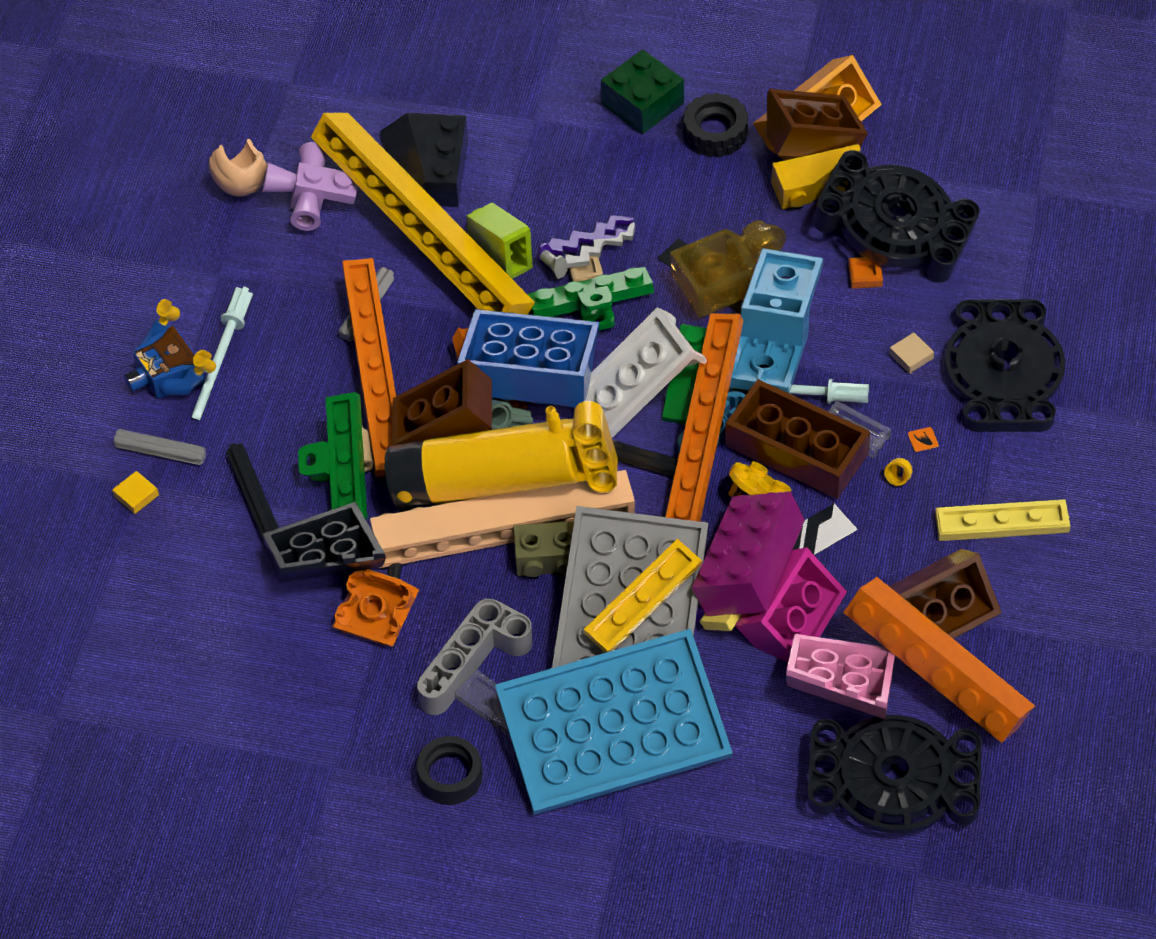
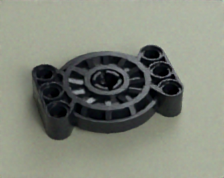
(926, 227)

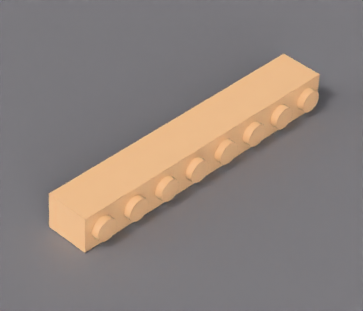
(488, 520)

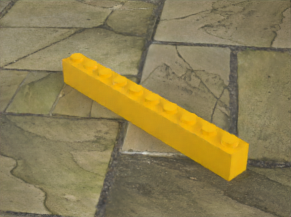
(419, 216)

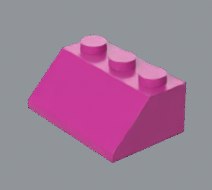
(800, 606)

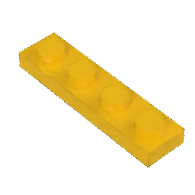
(642, 596)

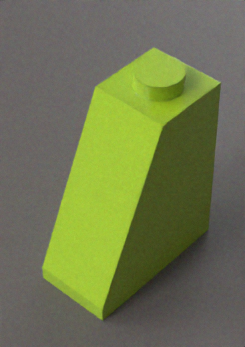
(502, 238)

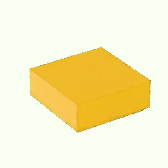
(135, 492)

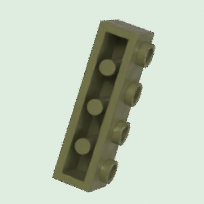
(542, 548)

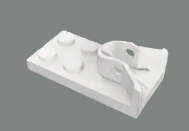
(640, 368)

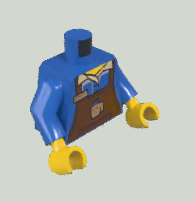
(166, 359)

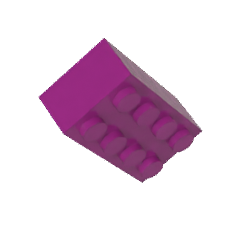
(748, 554)

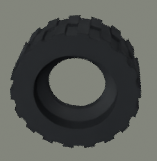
(711, 143)

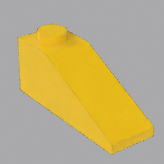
(805, 177)

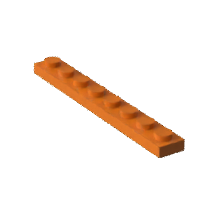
(371, 355)
(705, 417)

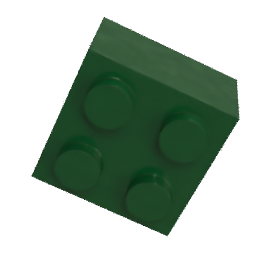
(642, 91)

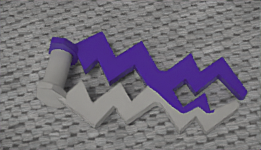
(598, 238)

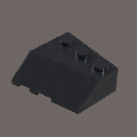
(431, 152)
(324, 545)

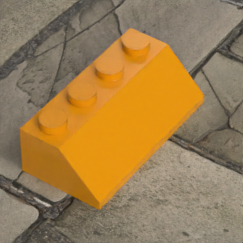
(837, 77)

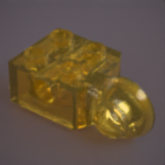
(721, 266)

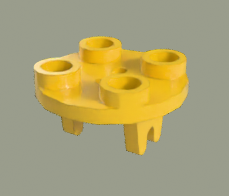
(753, 480)

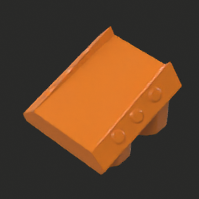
(375, 607)

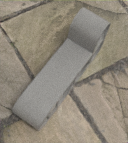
(438, 684)

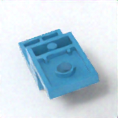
(775, 319)

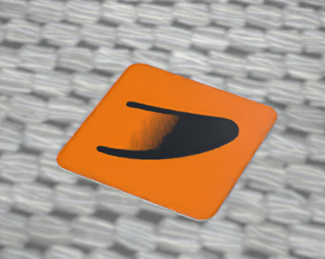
(923, 439)

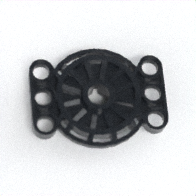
(981, 359)
(923, 760)

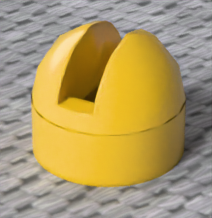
(893, 469)

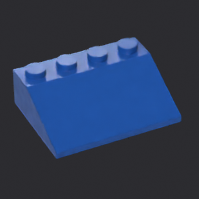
(532, 356)

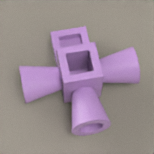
(310, 186)

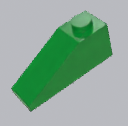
(681, 386)

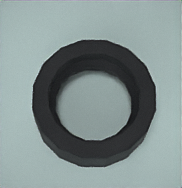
(449, 747)

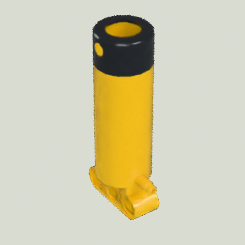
(505, 460)

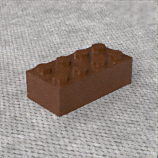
(797, 438)

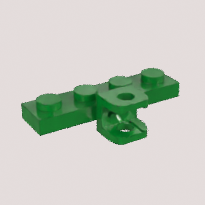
(592, 296)
(343, 456)

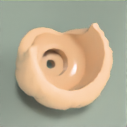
(241, 174)

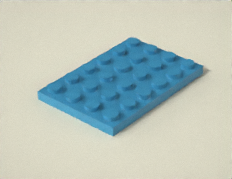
(613, 721)

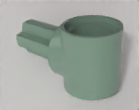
(504, 415)

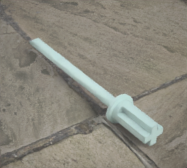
(233, 320)
(835, 391)

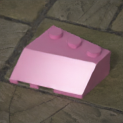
(842, 672)

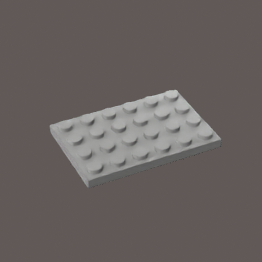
(604, 559)

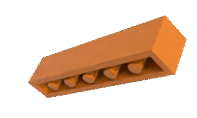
(939, 659)

